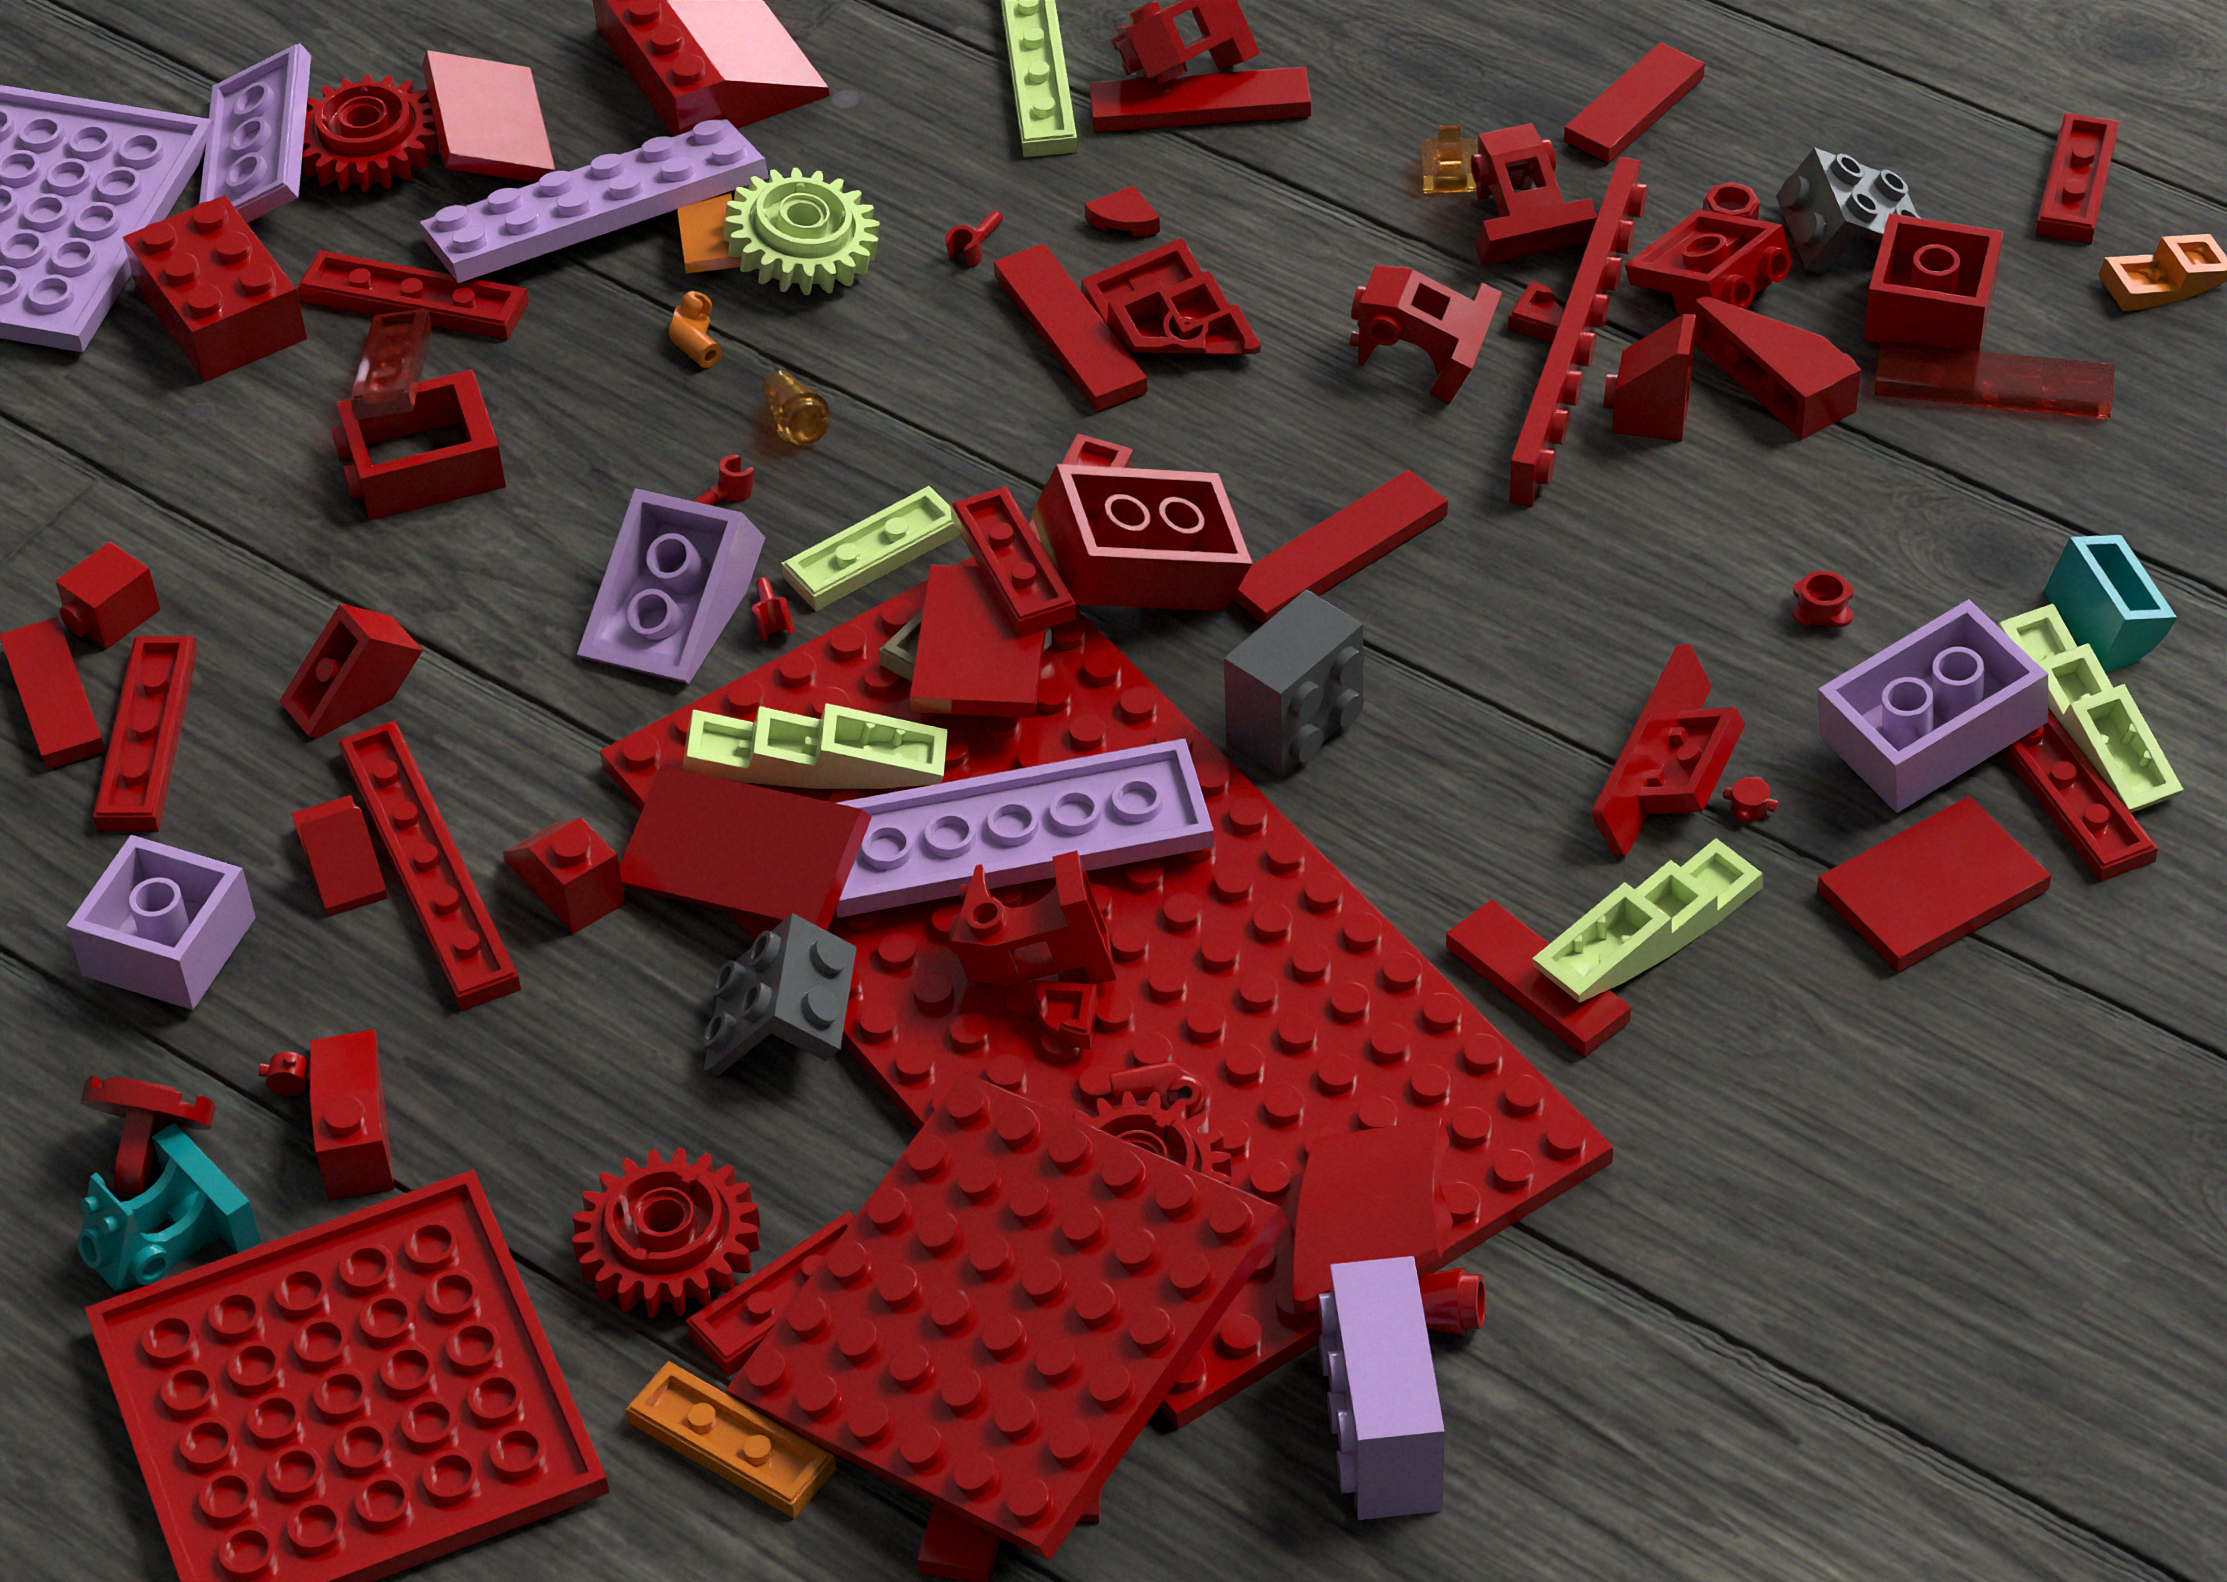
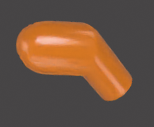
(690, 327)

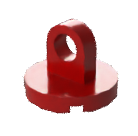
(146, 1110)

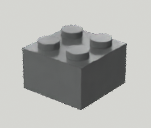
(1294, 683)

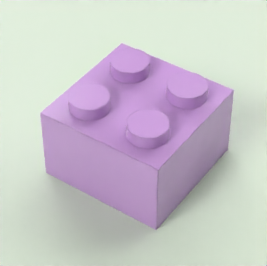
(161, 922)

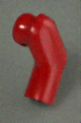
(1166, 1079)

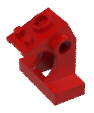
(1154, 47)
(1529, 219)
(1427, 314)
(1036, 939)

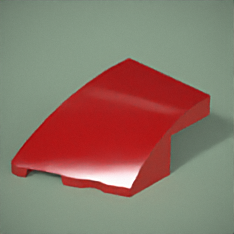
(1168, 305)
(1369, 1200)

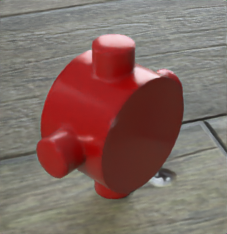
(1750, 799)
(286, 1073)

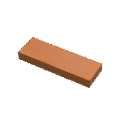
(731, 1439)

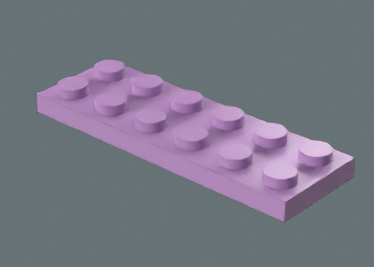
(592, 199)
(1012, 822)

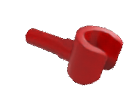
(971, 238)
(731, 483)
(771, 612)

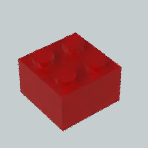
(1932, 283)

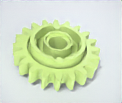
(801, 231)

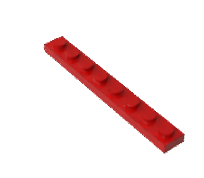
(1574, 340)

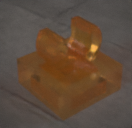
(1447, 161)

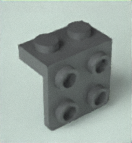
(1834, 201)
(785, 986)

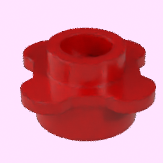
(1823, 600)

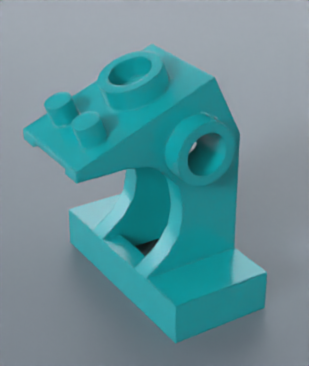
(188, 1194)

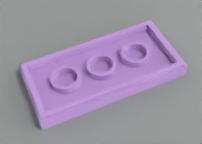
(258, 134)

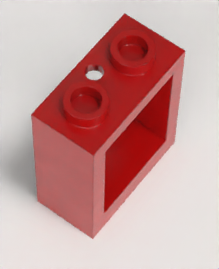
(428, 476)

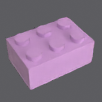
(1933, 705)
(1382, 1388)

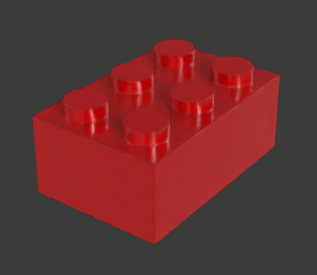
(215, 288)
(1142, 537)

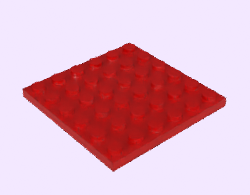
(1008, 1312)
(347, 1397)

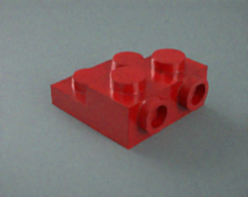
(1713, 258)

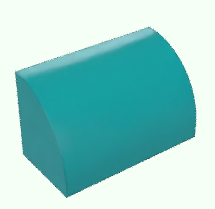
(2108, 600)

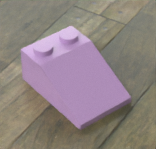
(670, 586)

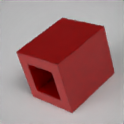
(107, 596)

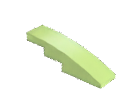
(2094, 713)
(832, 752)
(1648, 923)

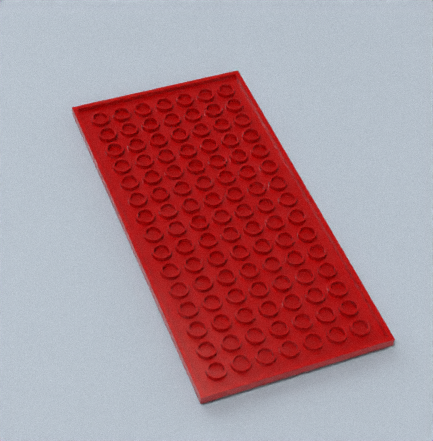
(1226, 961)

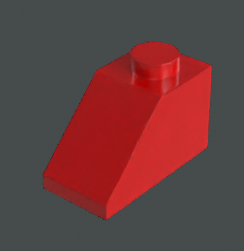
(1654, 383)
(350, 670)
(570, 872)

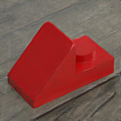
(339, 855)

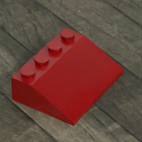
(709, 59)

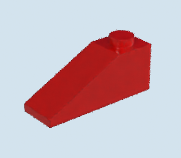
(1781, 366)
(349, 1115)

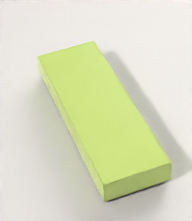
(870, 548)

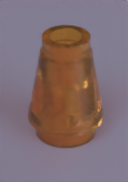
(795, 409)

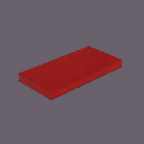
(743, 848)

